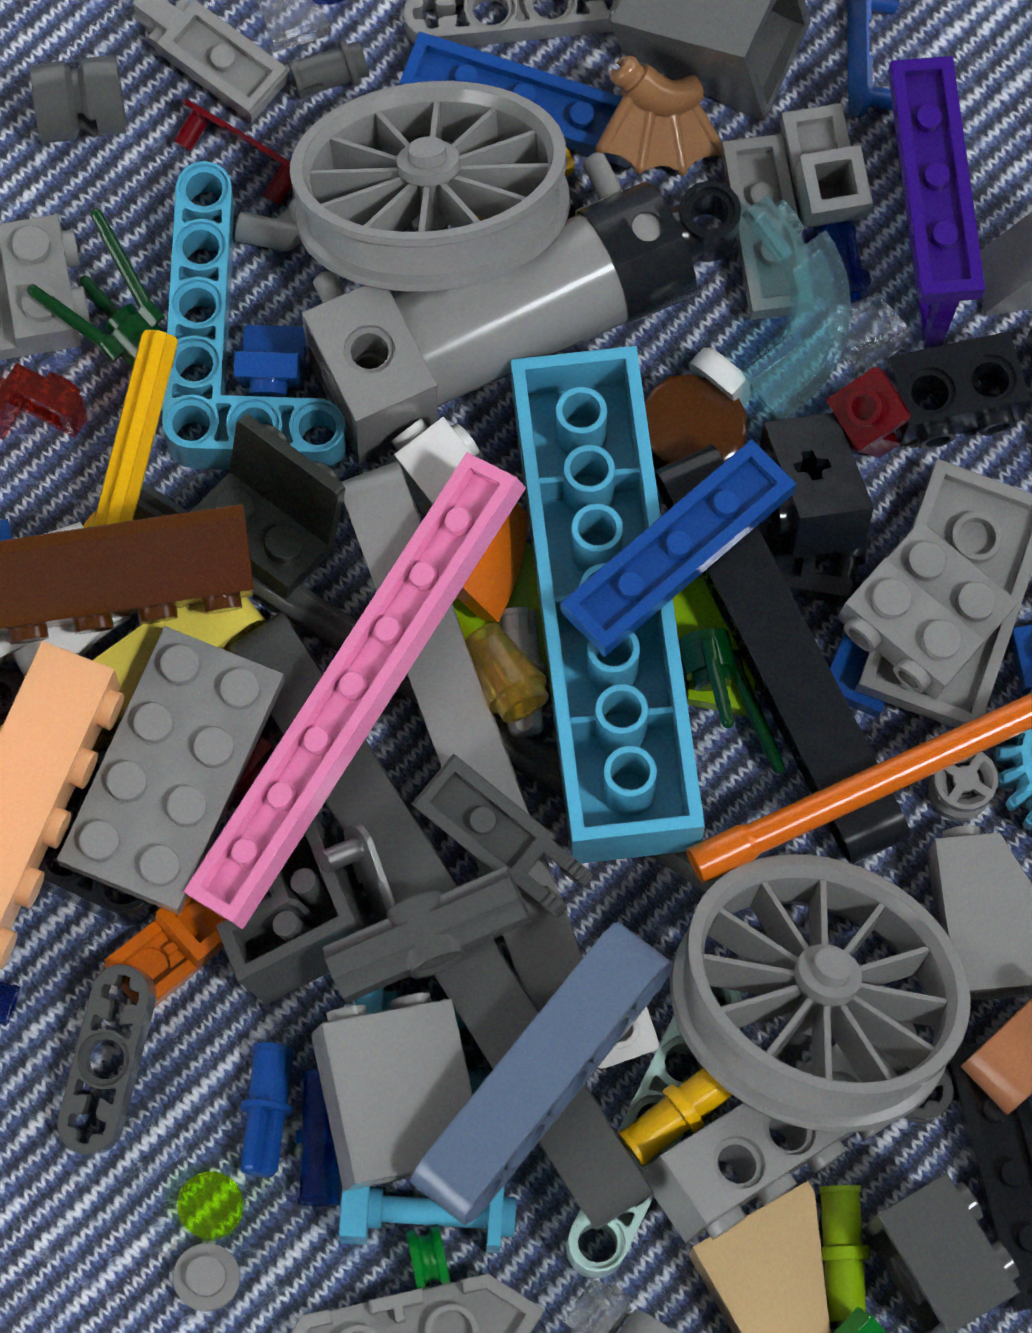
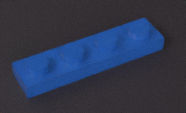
(576, 107)
(677, 547)

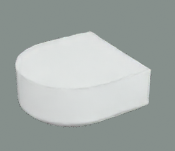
(721, 373)

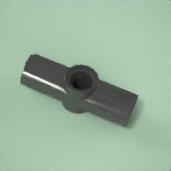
(426, 934)

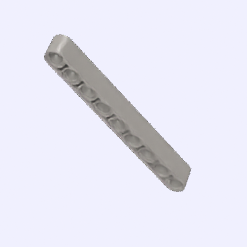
(460, 718)

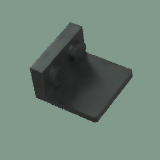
(286, 501)

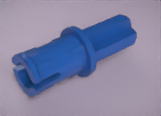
(266, 1108)

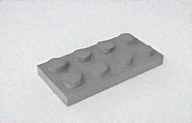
(994, 531)
(171, 770)

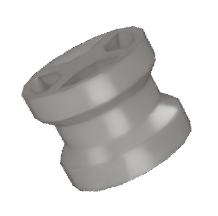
(972, 775)

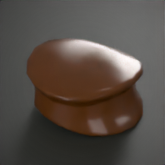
(690, 414)

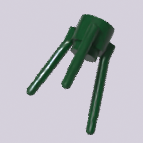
(124, 324)
(712, 667)

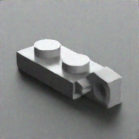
(213, 54)

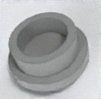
(206, 1277)

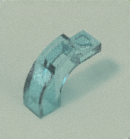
(817, 317)

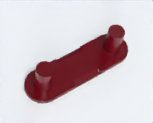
(196, 125)

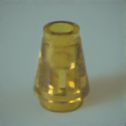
(506, 674)

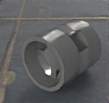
(78, 99)

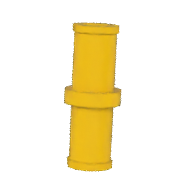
(673, 1115)

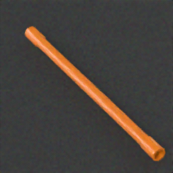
(746, 842)

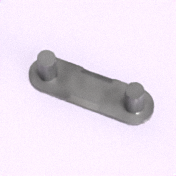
(362, 853)

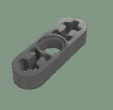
(81, 1072)

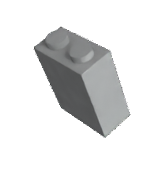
(390, 1085)

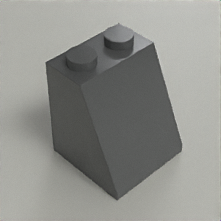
(730, 45)

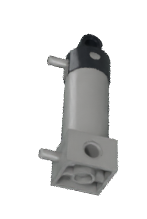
(413, 351)

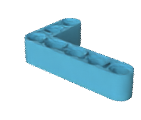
(207, 341)

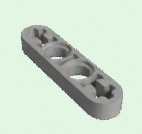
(519, 25)

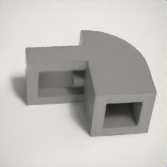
(824, 167)

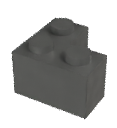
(287, 931)

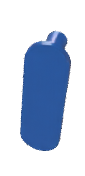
(860, 63)

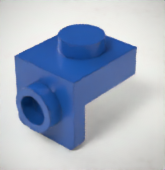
(271, 360)

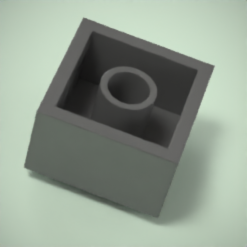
(942, 1256)

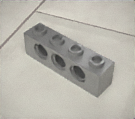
(702, 1199)

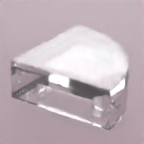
(292, 22)

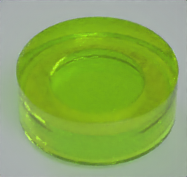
(211, 1206)

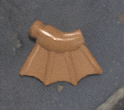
(658, 120)

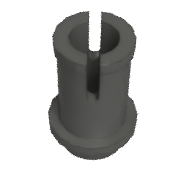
(329, 69)

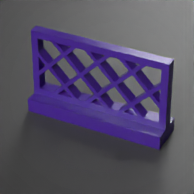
(935, 191)

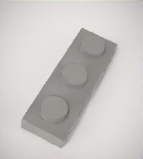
(752, 171)

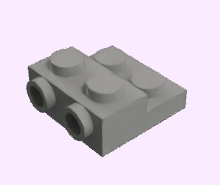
(40, 255)
(926, 611)

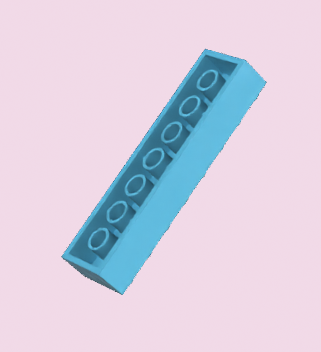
(624, 714)

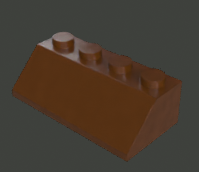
(124, 571)

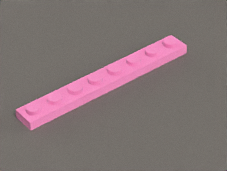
(354, 690)

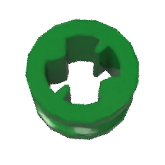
(428, 1256)

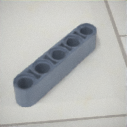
(541, 1073)

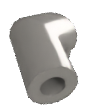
(268, 232)

